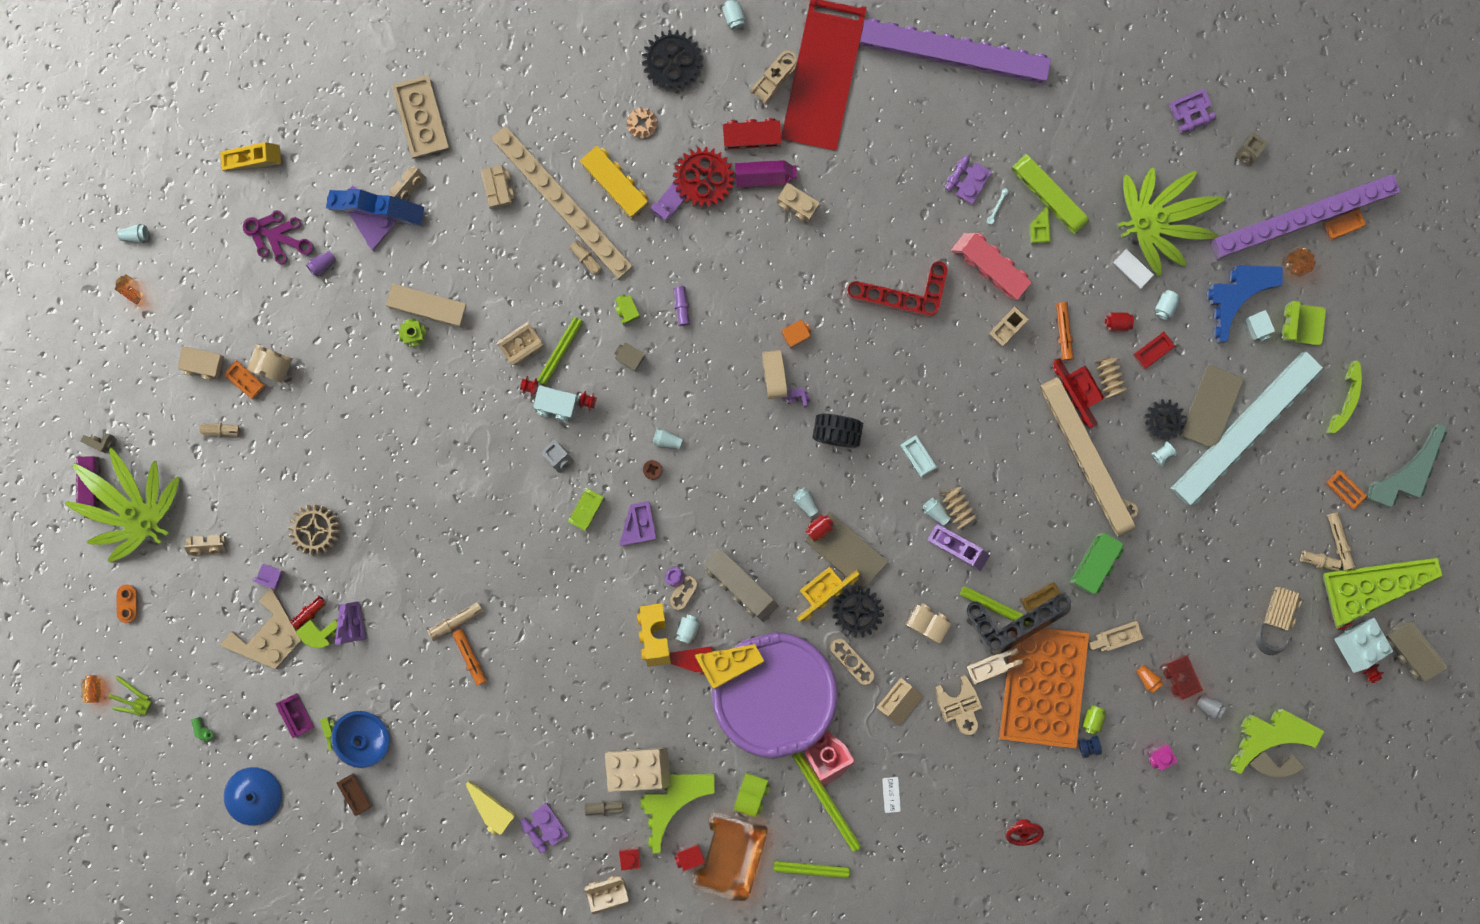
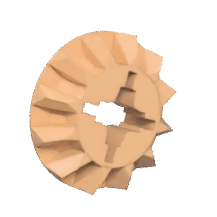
(641, 132)

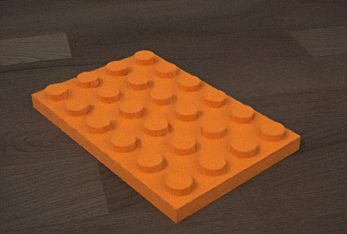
(1046, 690)

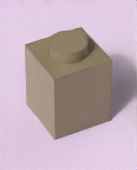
(629, 356)

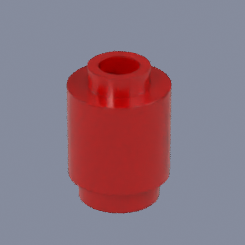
(1119, 321)
(819, 527)

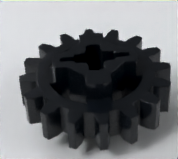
(1171, 425)

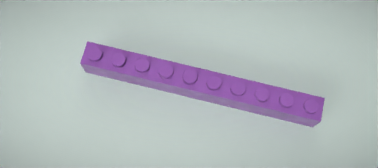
(954, 51)
(1305, 216)

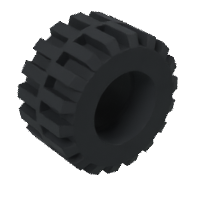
(837, 430)

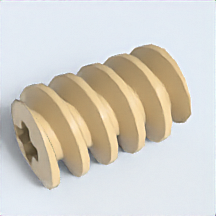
(1111, 377)
(959, 507)

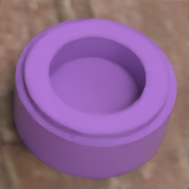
(674, 577)

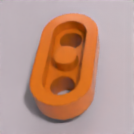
(129, 603)

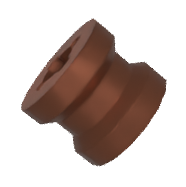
(652, 473)

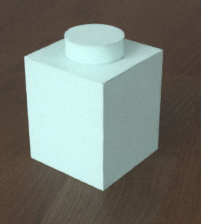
(1260, 326)

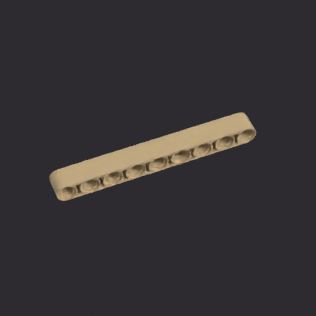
(1087, 457)

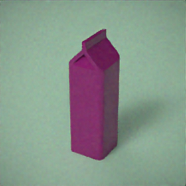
(764, 173)
(83, 494)

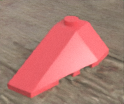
(829, 758)

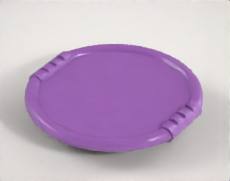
(780, 703)

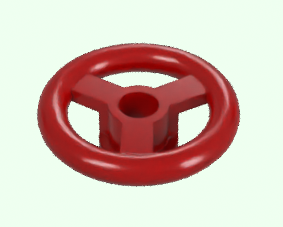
(1024, 830)

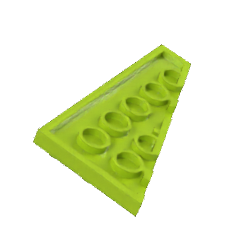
(1366, 589)

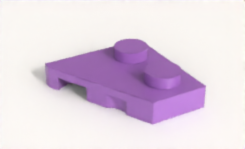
(638, 525)
(349, 624)

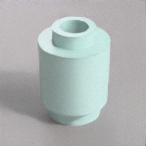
(734, 14)
(1167, 305)
(688, 629)

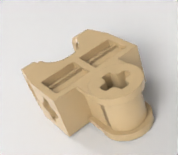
(767, 85)
(963, 713)

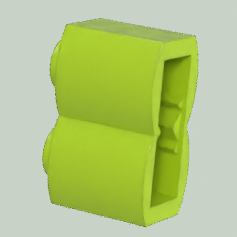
(751, 794)

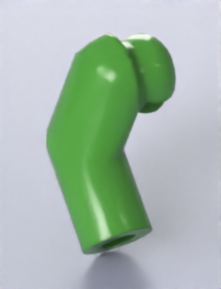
(201, 732)

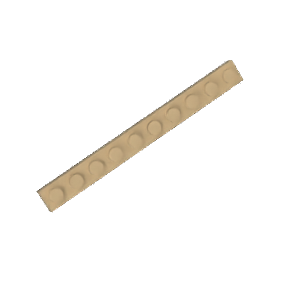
(561, 202)

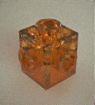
(1295, 265)

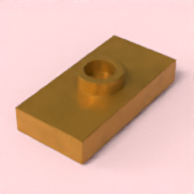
(1040, 597)

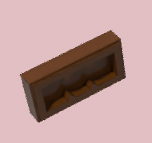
(354, 794)

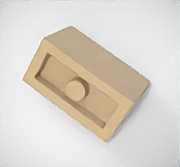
(900, 701)

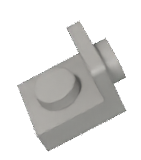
(557, 456)

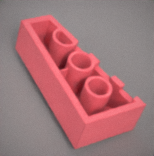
(992, 264)

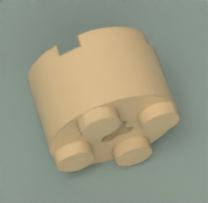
(269, 363)

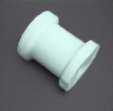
(1164, 454)

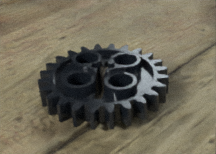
(686, 70)

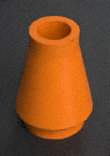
(1150, 680)

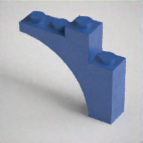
(375, 205)
(1229, 297)

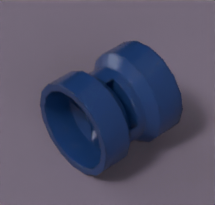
(1090, 747)

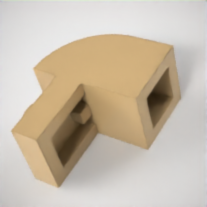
(1009, 325)

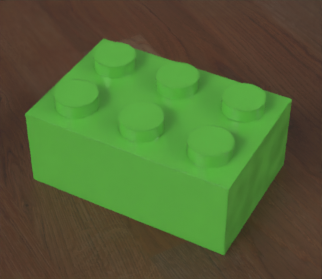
(1097, 564)

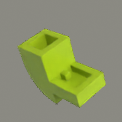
(315, 637)

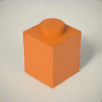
(796, 333)

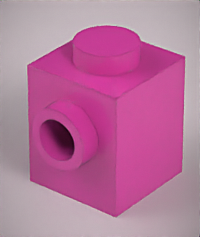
(1162, 757)

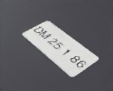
(891, 794)

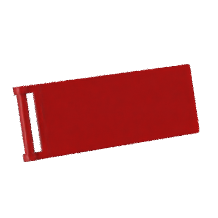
(823, 76)

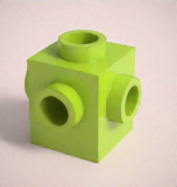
(418, 336)

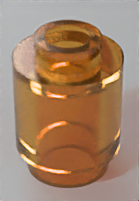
(90, 689)

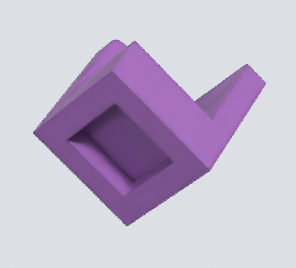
(269, 576)

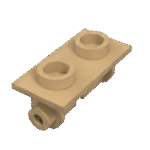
(413, 178)
(196, 546)

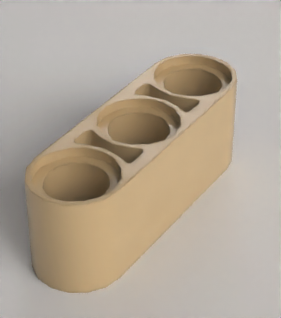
(774, 374)

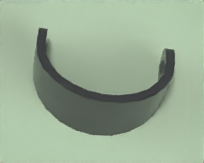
(1264, 647)

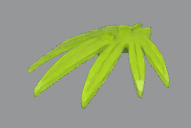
(1153, 219)
(135, 516)

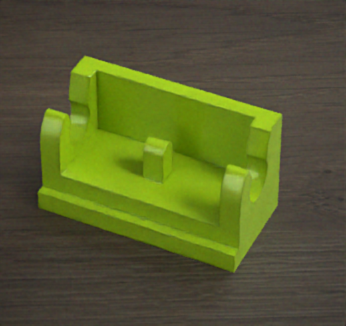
(586, 509)

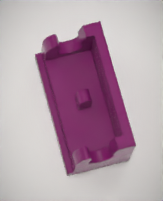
(294, 715)

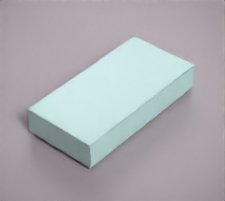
(918, 456)

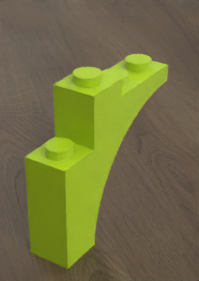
(1261, 736)
(664, 805)

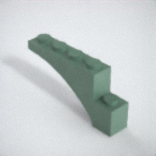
(1413, 476)

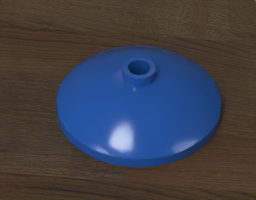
(365, 729)
(265, 792)

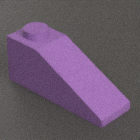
(959, 547)

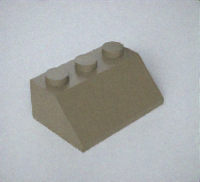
(1415, 651)

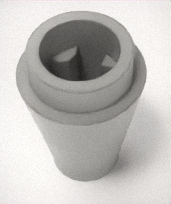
(1211, 707)

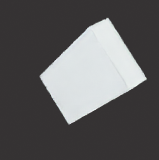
(1132, 269)

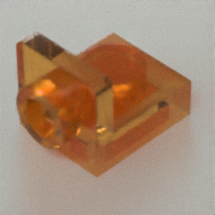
(129, 293)

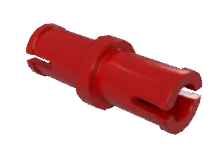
(308, 612)

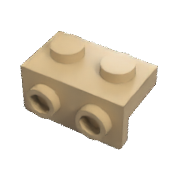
(520, 344)
(607, 894)

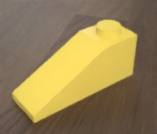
(493, 813)

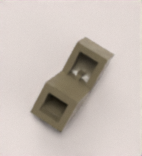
(1264, 764)

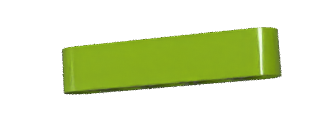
(1050, 194)

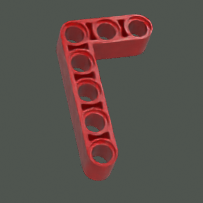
(921, 301)

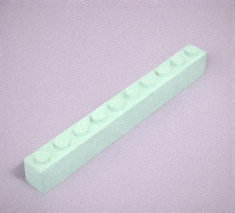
(1247, 428)

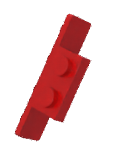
(1082, 389)

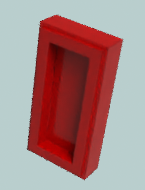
(1154, 350)

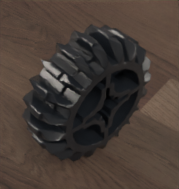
(849, 611)

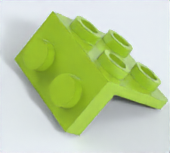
(1303, 323)

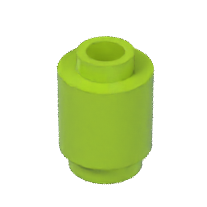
(1094, 720)

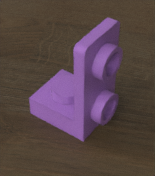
(667, 204)

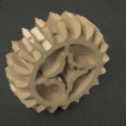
(313, 538)

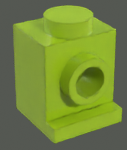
(626, 309)

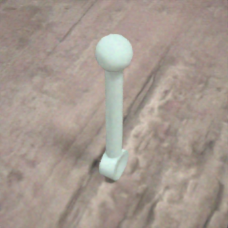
(990, 220)

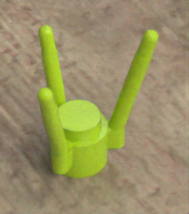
(139, 706)

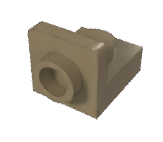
(1251, 149)
(94, 442)

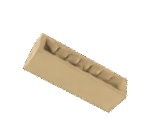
(426, 305)

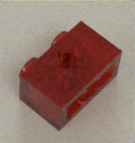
(1190, 683)

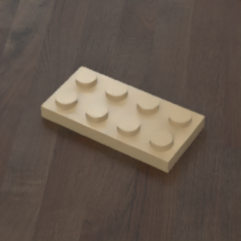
(420, 116)

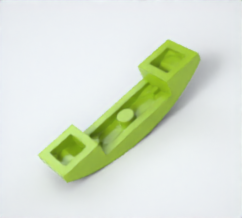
(1355, 376)

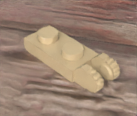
(992, 666)

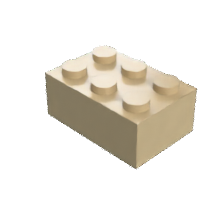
(637, 769)

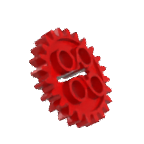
(717, 167)

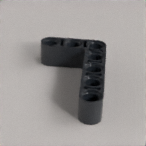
(1018, 624)

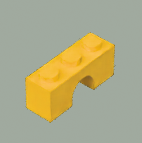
(655, 650)

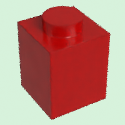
(689, 857)
(630, 858)

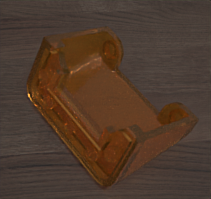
(731, 857)

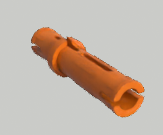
(1064, 331)
(460, 636)

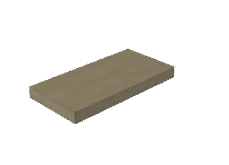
(1211, 406)
(849, 552)

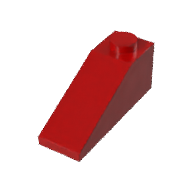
(687, 660)

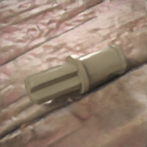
(604, 808)

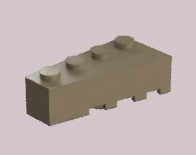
(740, 584)

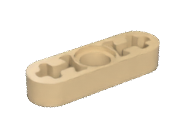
(865, 669)

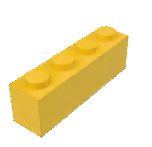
(612, 180)

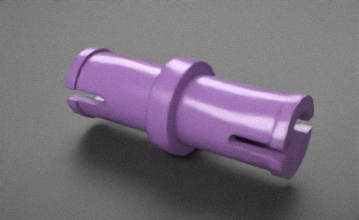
(681, 305)

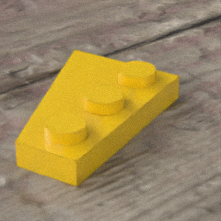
(728, 664)

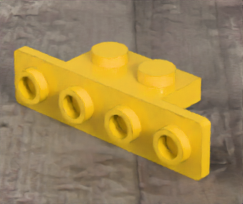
(822, 588)

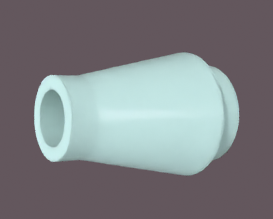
(135, 233)
(666, 439)
(805, 501)
(936, 511)

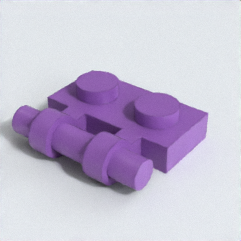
(1190, 105)
(973, 182)
(549, 825)

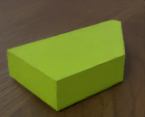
(1040, 228)

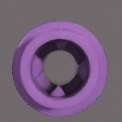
(320, 263)

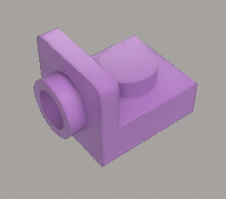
(793, 394)

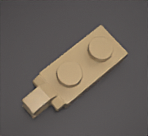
(1117, 637)

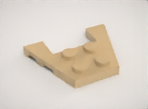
(272, 641)

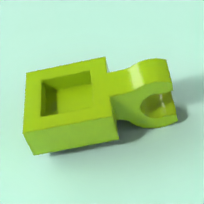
(327, 726)

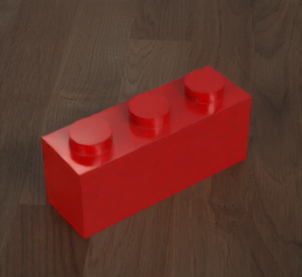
(752, 134)

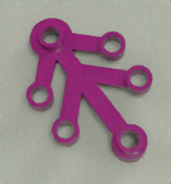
(274, 235)

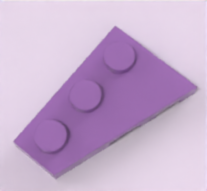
(371, 227)

